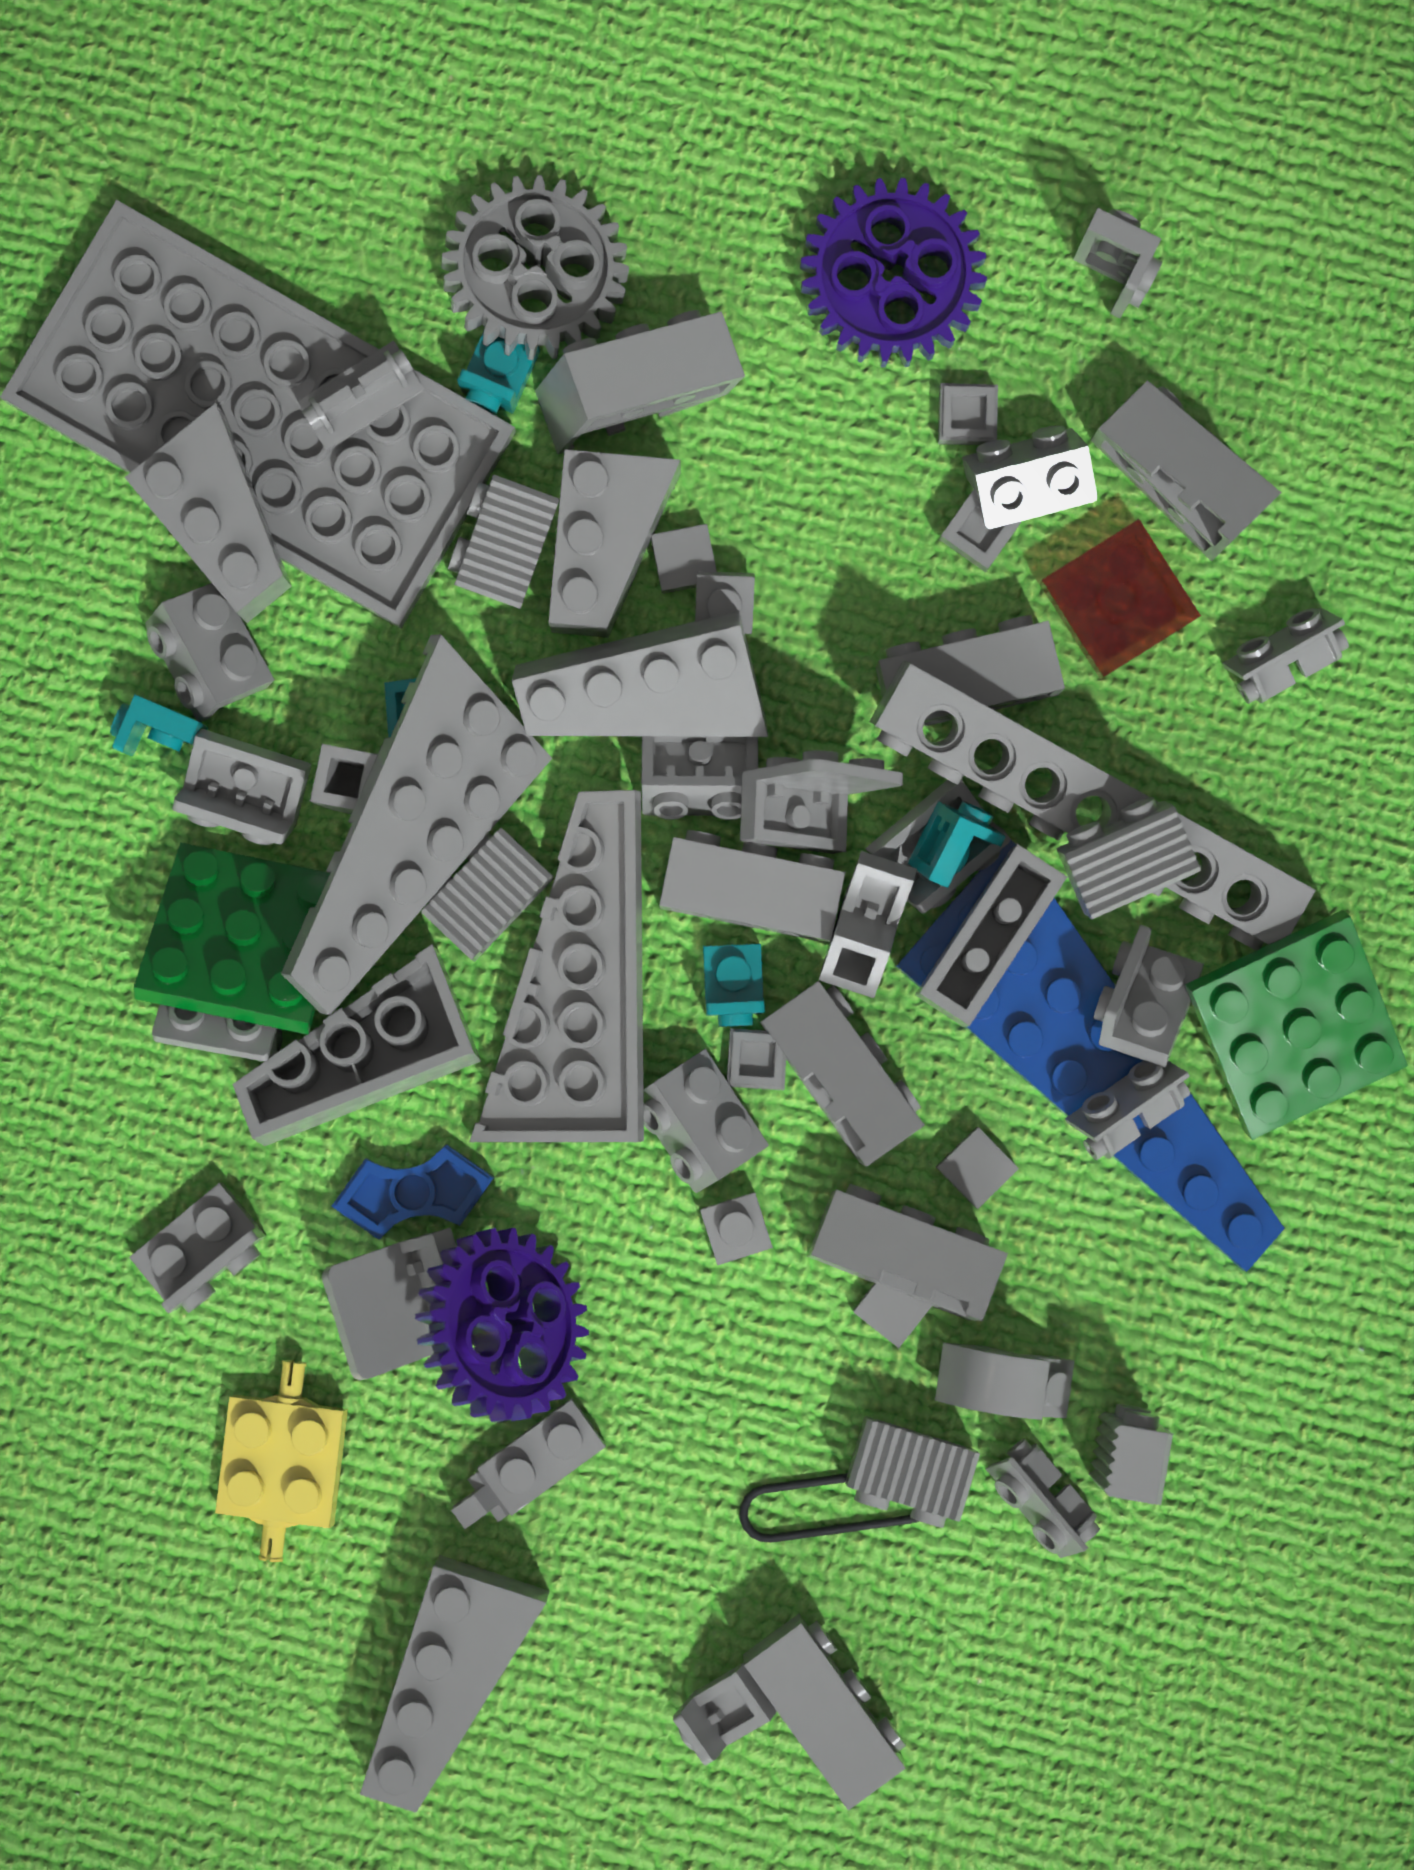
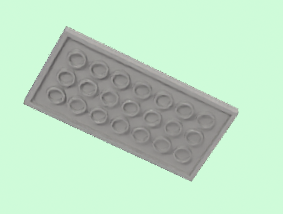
(168, 330)

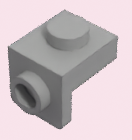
(722, 1713)

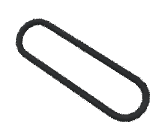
(812, 1532)

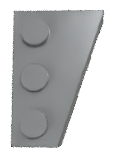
(638, 376)
(1184, 469)
(212, 511)
(603, 531)
(844, 1072)
(908, 1253)

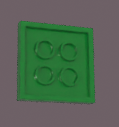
(227, 938)
(1297, 1024)

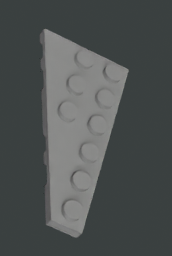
(422, 811)
(578, 1010)

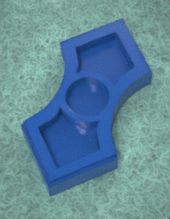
(440, 1187)

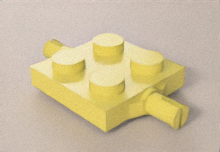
(281, 1461)

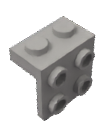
(807, 799)
(378, 1300)

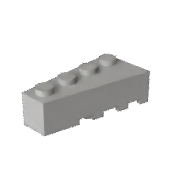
(650, 684)
(361, 1054)
(453, 1660)

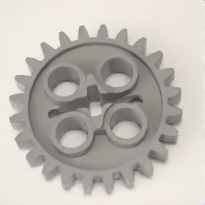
(496, 295)

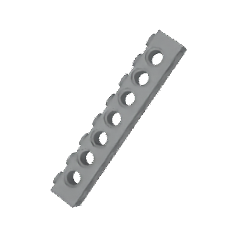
(913, 694)

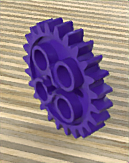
(924, 232)
(502, 1325)

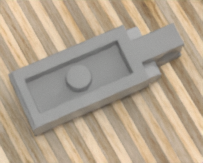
(530, 1465)

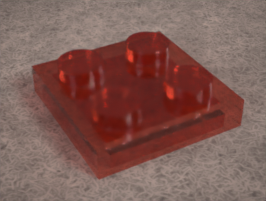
(1119, 599)

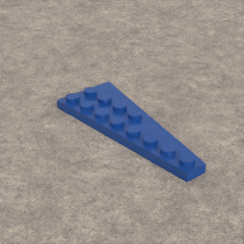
(1048, 1034)

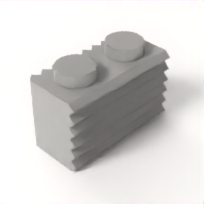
(504, 540)
(1127, 857)
(487, 893)
(1132, 1455)
(911, 1471)

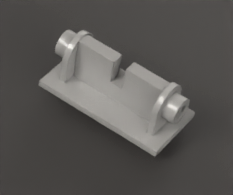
(360, 395)
(1263, 662)
(1108, 1115)
(1059, 1521)

